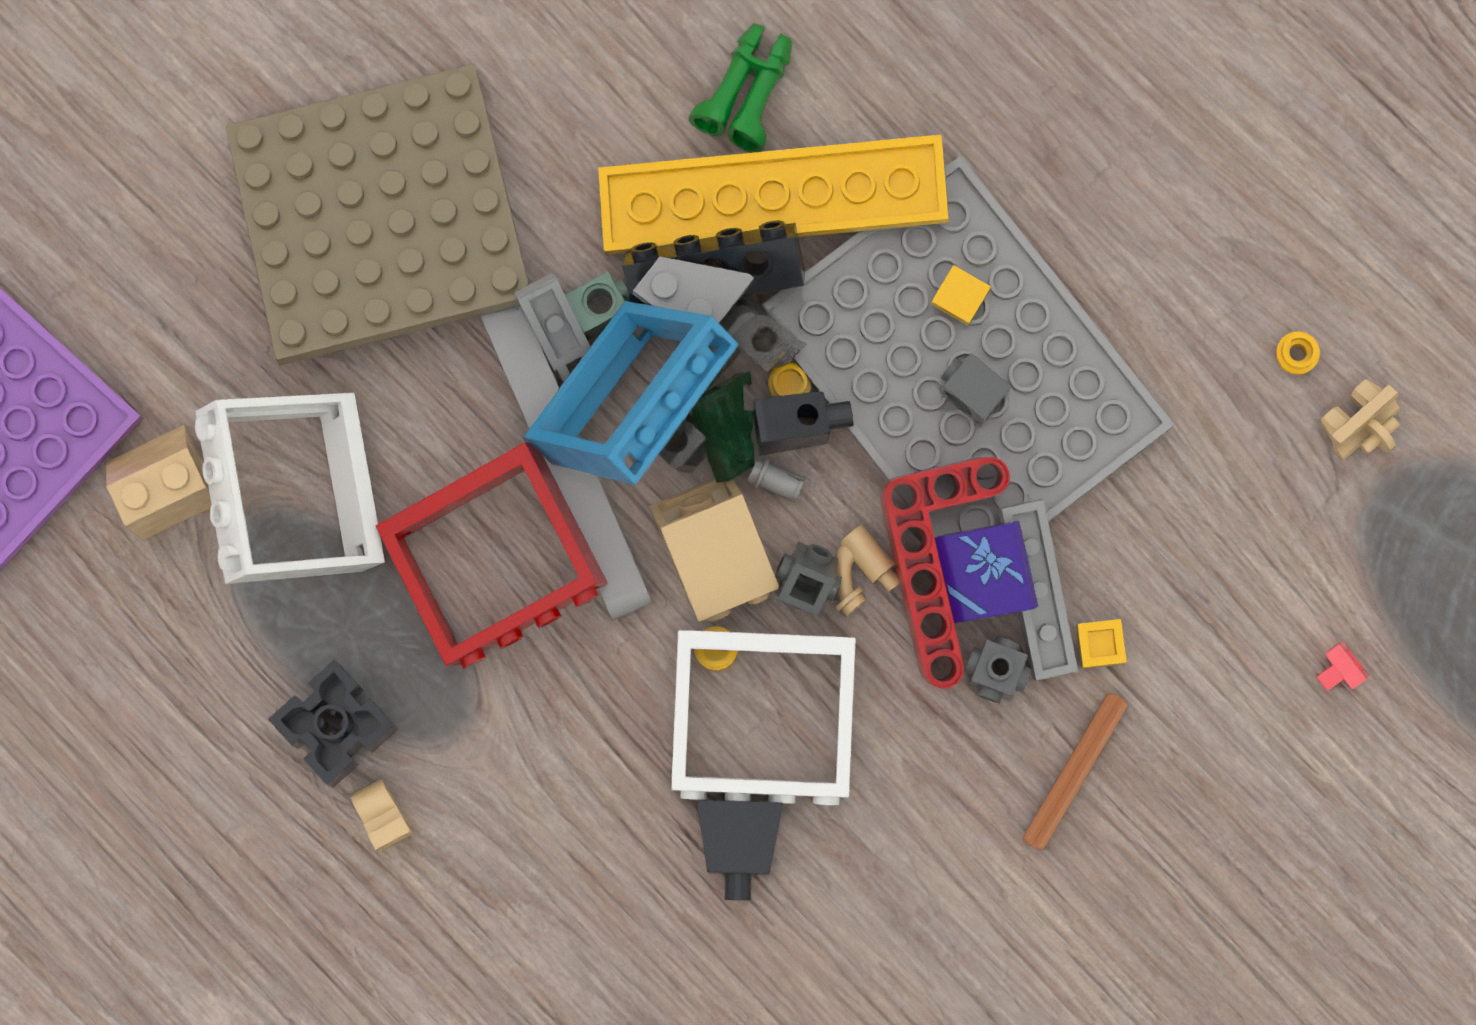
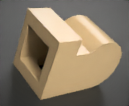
(381, 815)

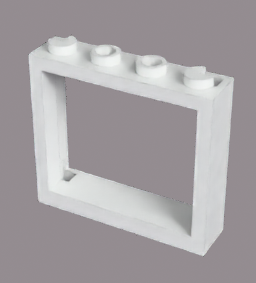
(348, 477)
(779, 790)

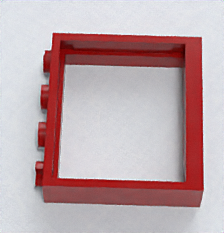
(457, 494)

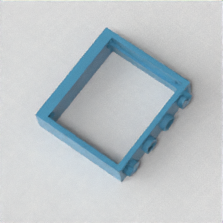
(657, 410)

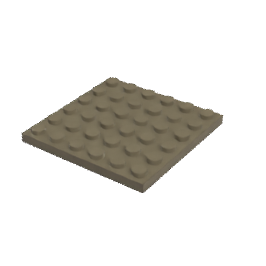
(377, 214)

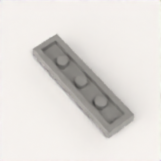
(1047, 626)

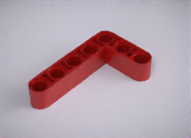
(927, 558)

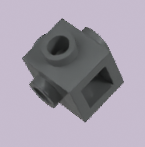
(808, 577)
(988, 684)

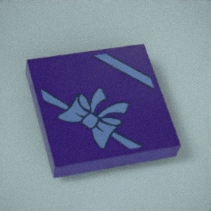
(986, 572)

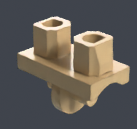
(1369, 426)

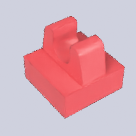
(1344, 667)

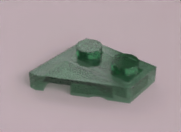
(727, 426)

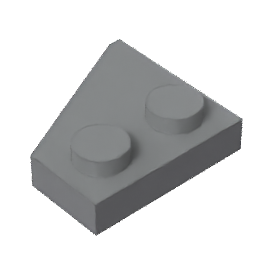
(692, 287)

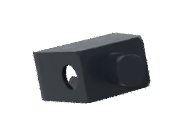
(781, 431)
(739, 841)

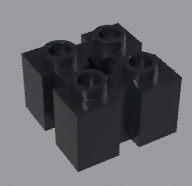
(306, 724)

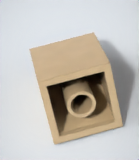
(158, 483)
(714, 549)

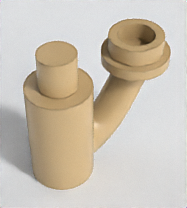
(872, 560)

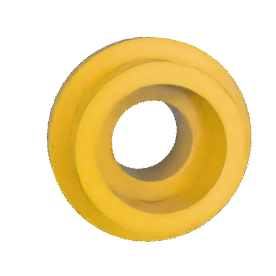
(1303, 341)

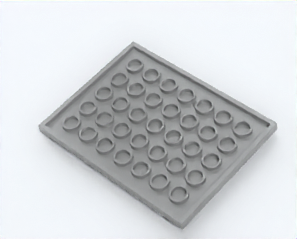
(884, 347)

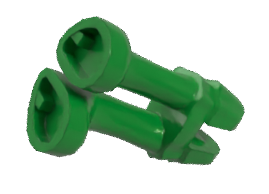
(746, 128)

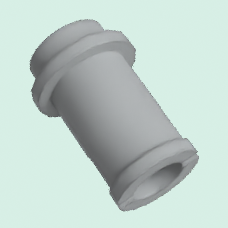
(776, 479)

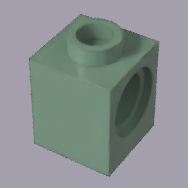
(579, 300)

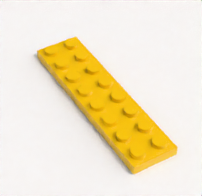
(815, 187)

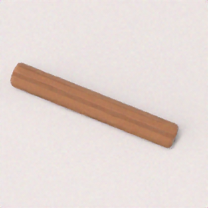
(1075, 771)

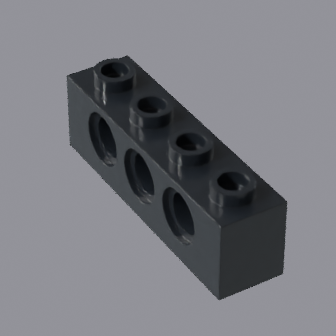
(774, 239)

